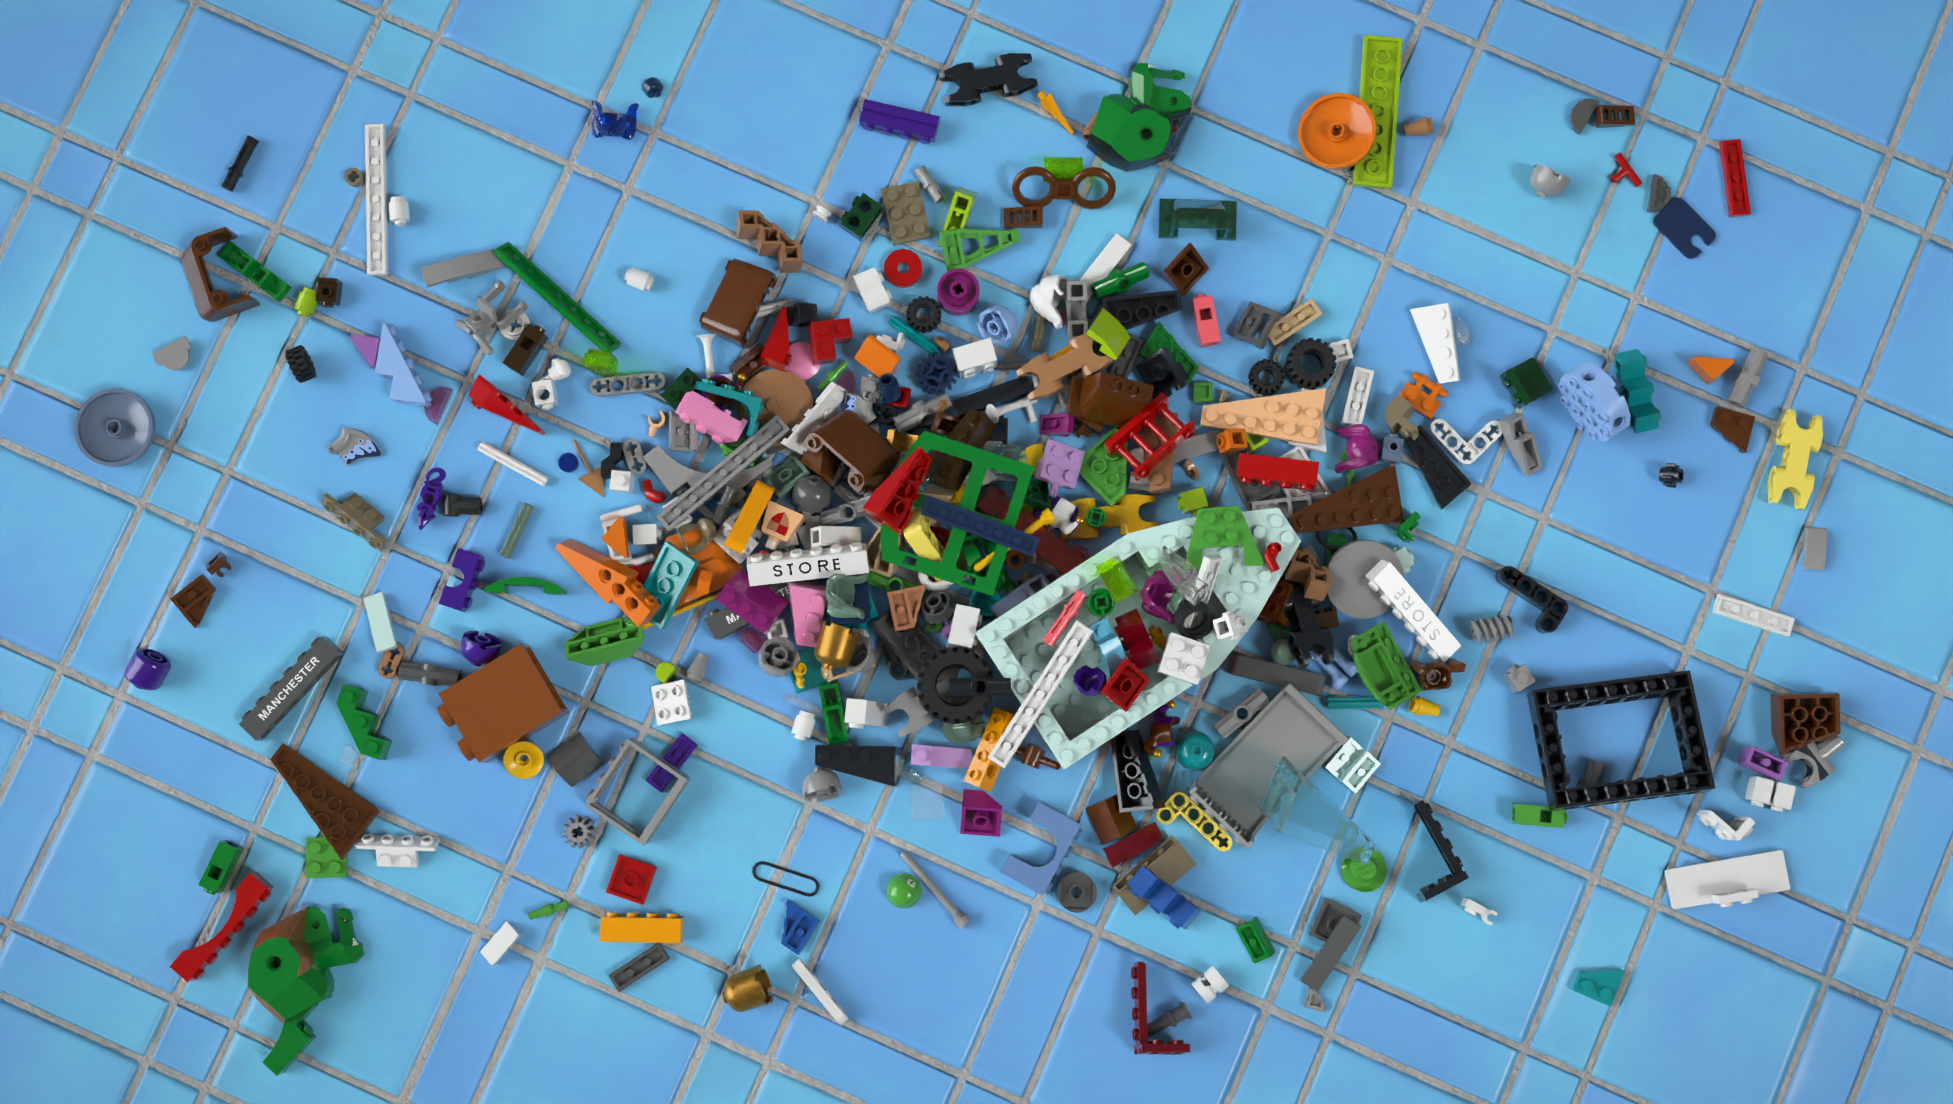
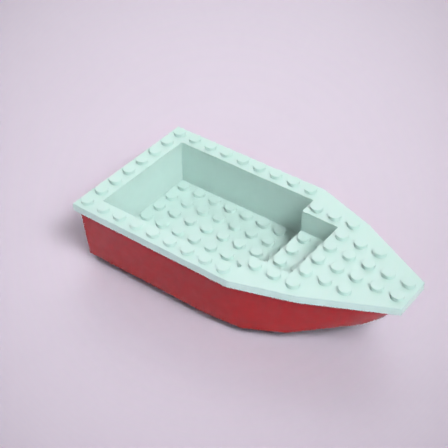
(1081, 723)

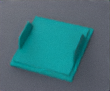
(813, 673)

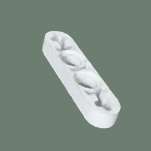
(820, 991)

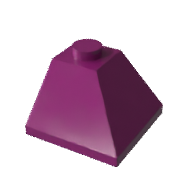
(980, 814)

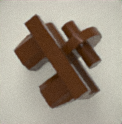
(1094, 427)

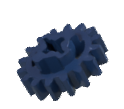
(945, 370)

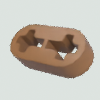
(396, 662)

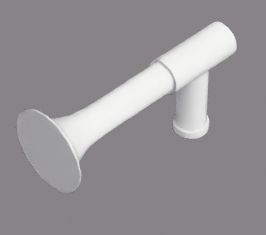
(707, 343)
(994, 412)

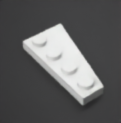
(824, 410)

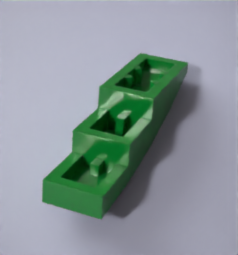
(254, 271)

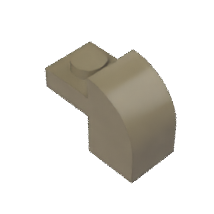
(1397, 417)

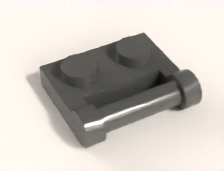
(1251, 321)

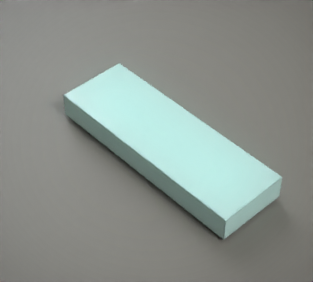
(380, 622)

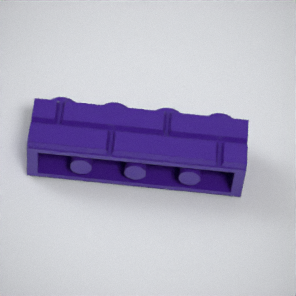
(899, 121)

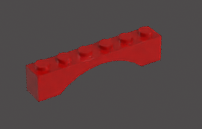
(249, 895)

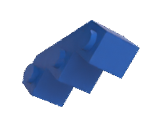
(1163, 898)

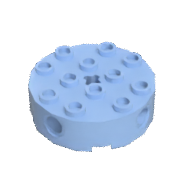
(1594, 402)

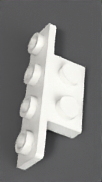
(397, 850)

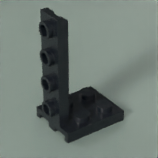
(1444, 847)

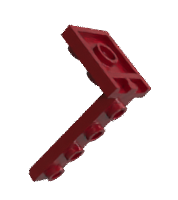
(1139, 1014)

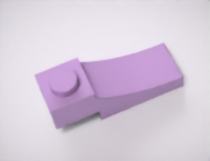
(941, 756)

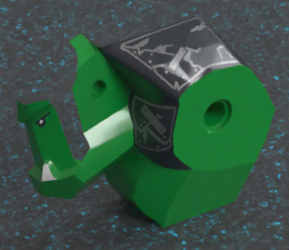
(1144, 127)

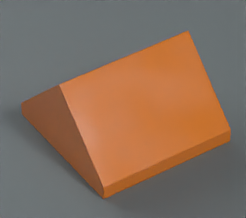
(877, 357)

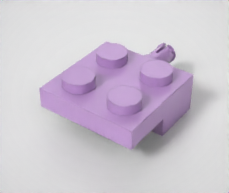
(1059, 466)

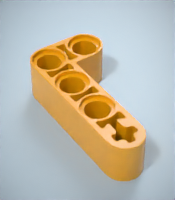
(749, 517)

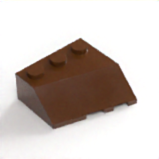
(1804, 718)

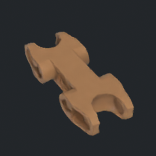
(1054, 371)

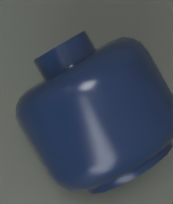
(652, 87)

